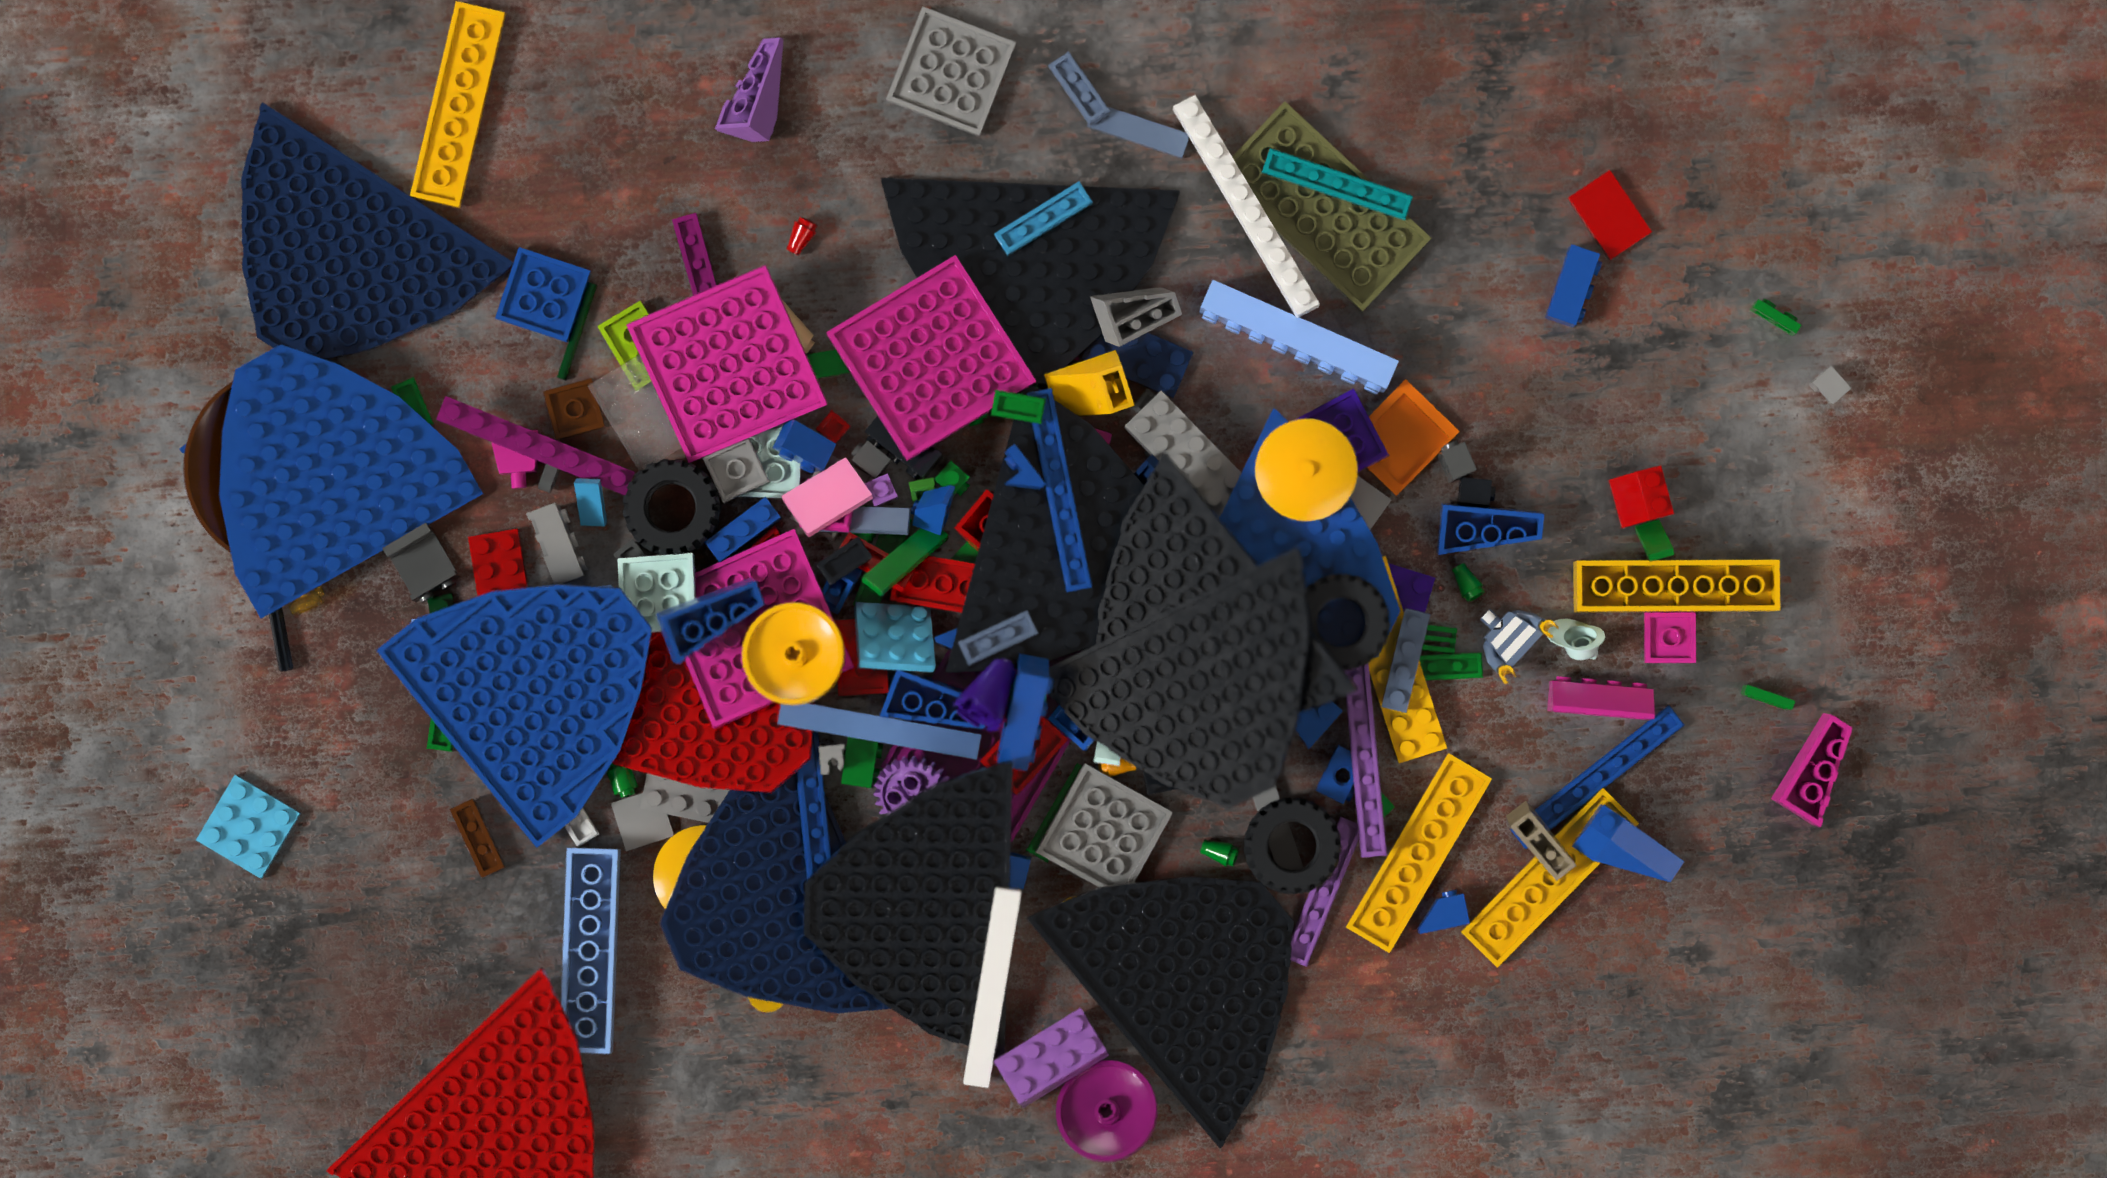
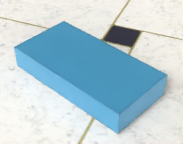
(590, 502)

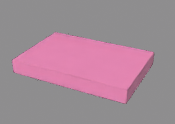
(827, 497)

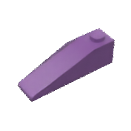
(755, 105)

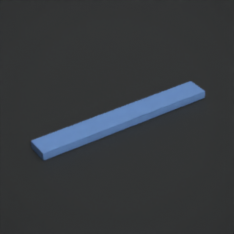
(880, 729)

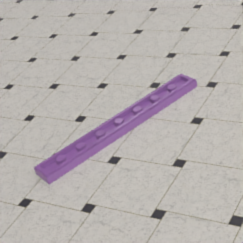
(1365, 765)

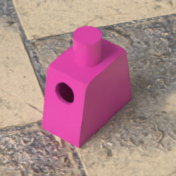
(515, 465)

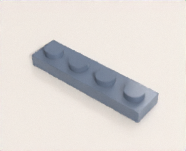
(1405, 660)

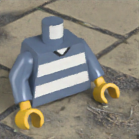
(1511, 638)

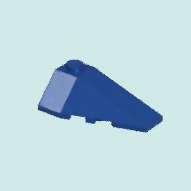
(1620, 844)

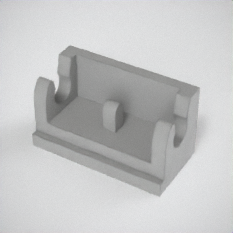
(831, 754)

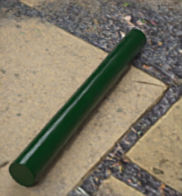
(577, 331)

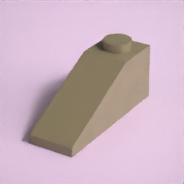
(1540, 840)

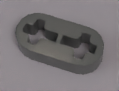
(548, 478)

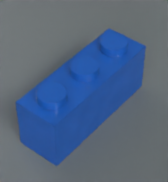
(1573, 286)
(743, 530)

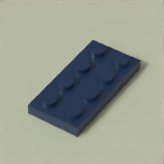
(1147, 361)

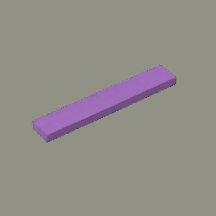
(1321, 899)

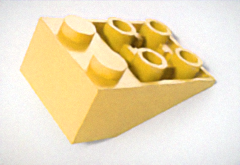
(1092, 386)

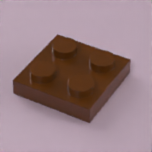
(573, 409)

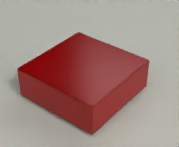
(833, 427)

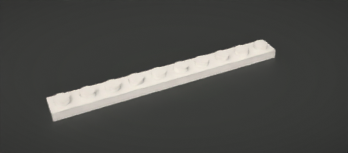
(1246, 206)

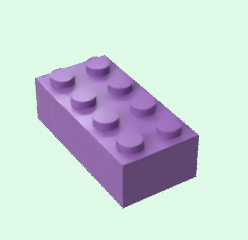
(1051, 1058)

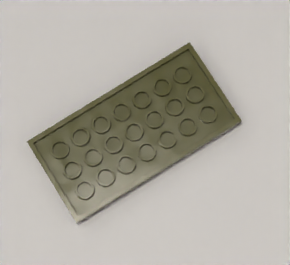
(1343, 241)

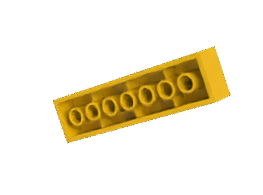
(1676, 586)

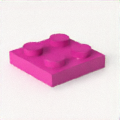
(1670, 637)

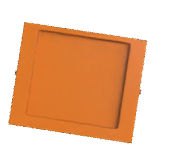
(1411, 434)

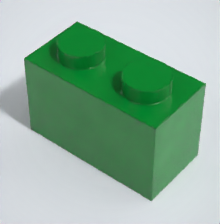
(861, 762)

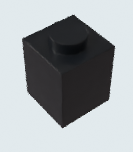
(1475, 492)

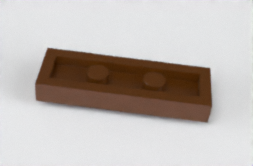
(477, 838)

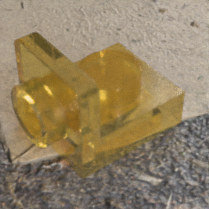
(307, 602)

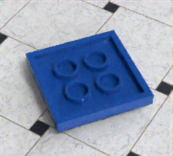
(543, 294)

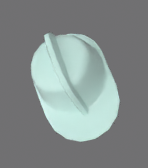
(1577, 638)

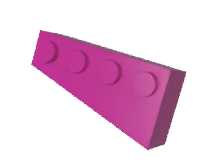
(1812, 774)

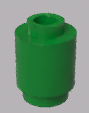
(622, 780)

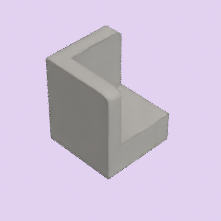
(1830, 385)

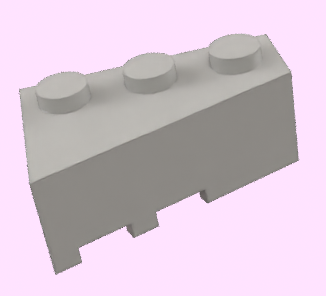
(1134, 313)
(558, 544)

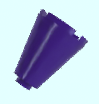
(987, 695)

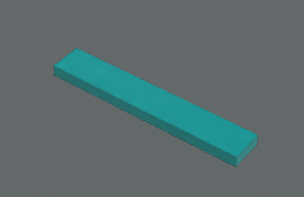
(1337, 184)

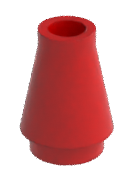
(801, 234)

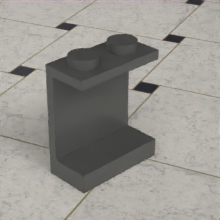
(422, 563)

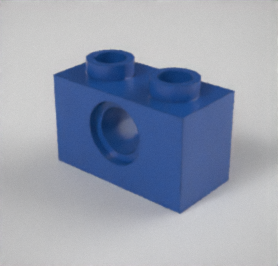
(1329, 785)

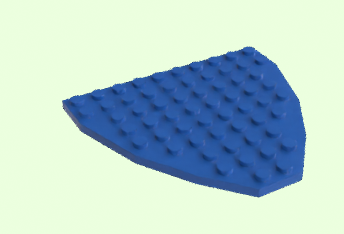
(324, 473)
(530, 690)

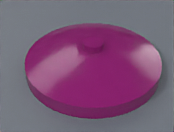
(1107, 1111)

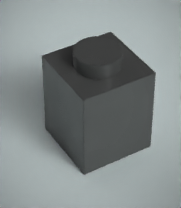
(870, 459)

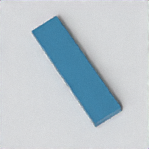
(1043, 218)

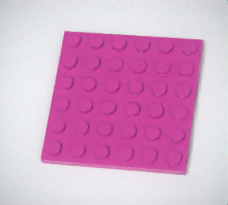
(930, 357)
(727, 363)
(782, 578)

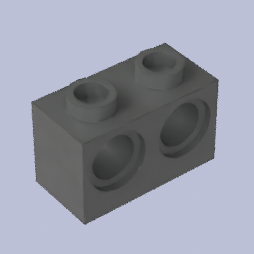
(1456, 461)

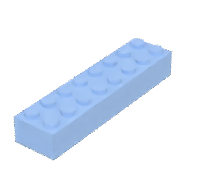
(1298, 337)
(591, 945)

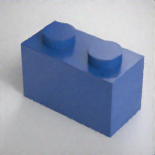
(804, 446)

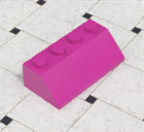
(1601, 700)

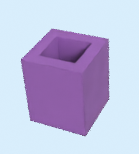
(882, 490)

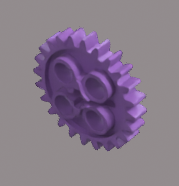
(907, 788)

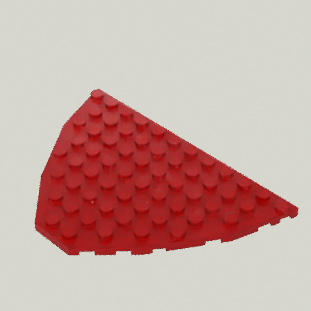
(677, 742)
(492, 1108)

